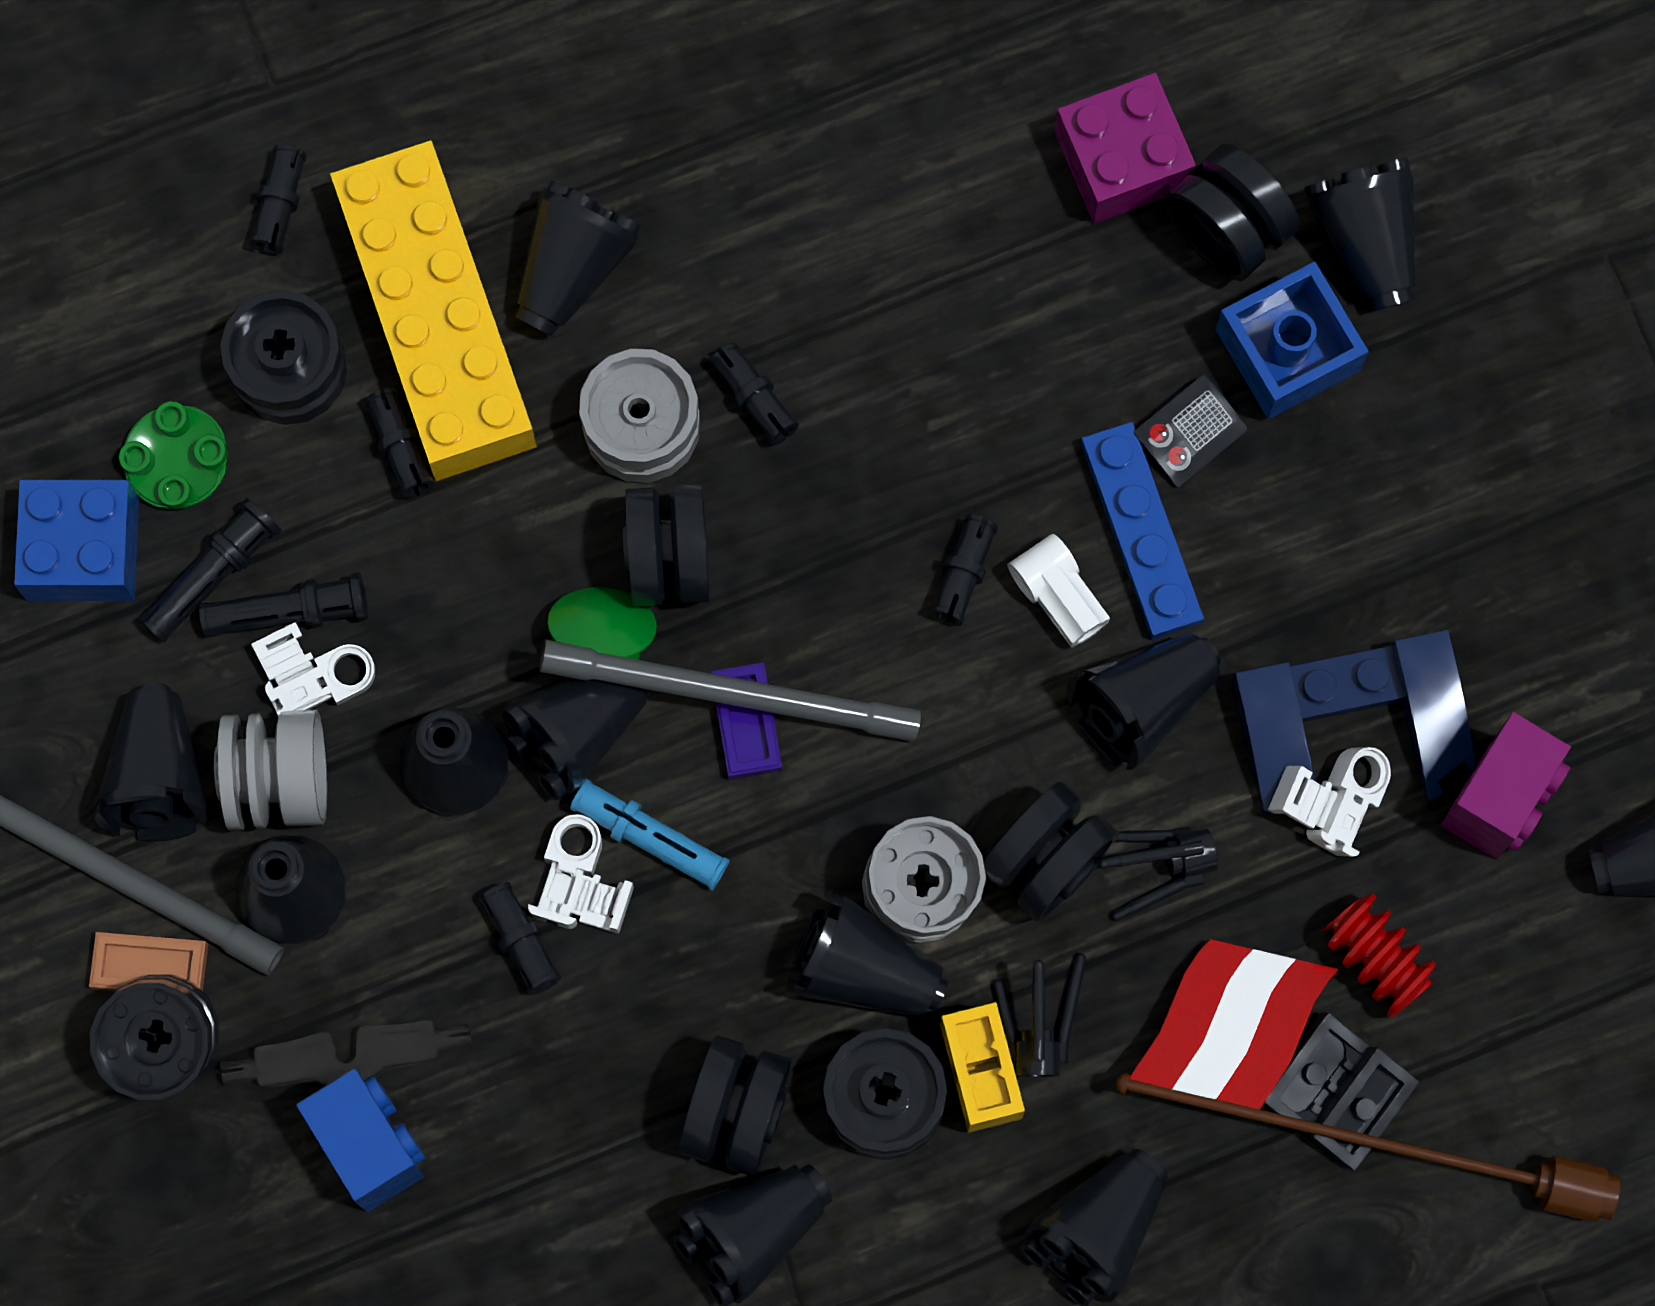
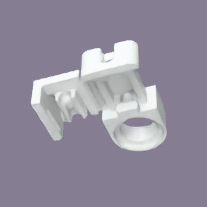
(300, 683)
(1337, 812)
(576, 892)

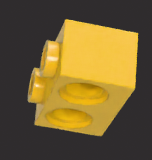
(982, 1067)

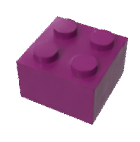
(1123, 147)
(1511, 778)

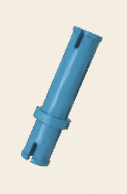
(649, 834)

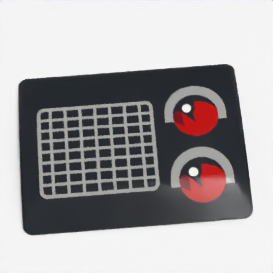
(1191, 430)

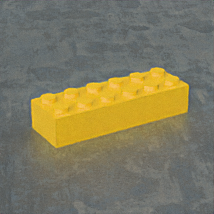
(434, 310)

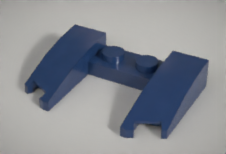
(1411, 671)

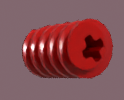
(1380, 954)

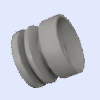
(272, 770)
(946, 858)

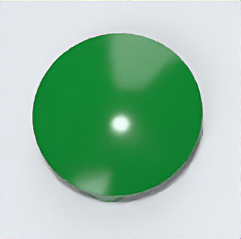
(175, 456)
(602, 621)

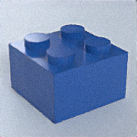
(1291, 340)
(76, 540)
(360, 1139)

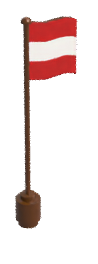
(1237, 1034)

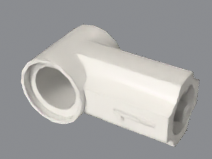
(1051, 578)

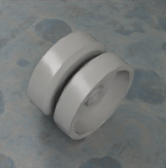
(665, 399)

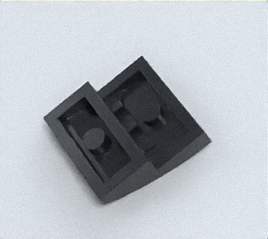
(1340, 1085)

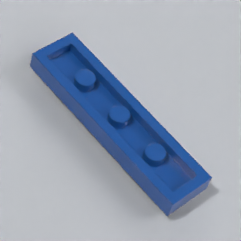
(1142, 531)

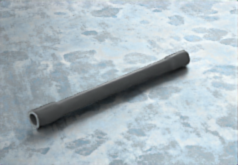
(588, 664)
(233, 938)

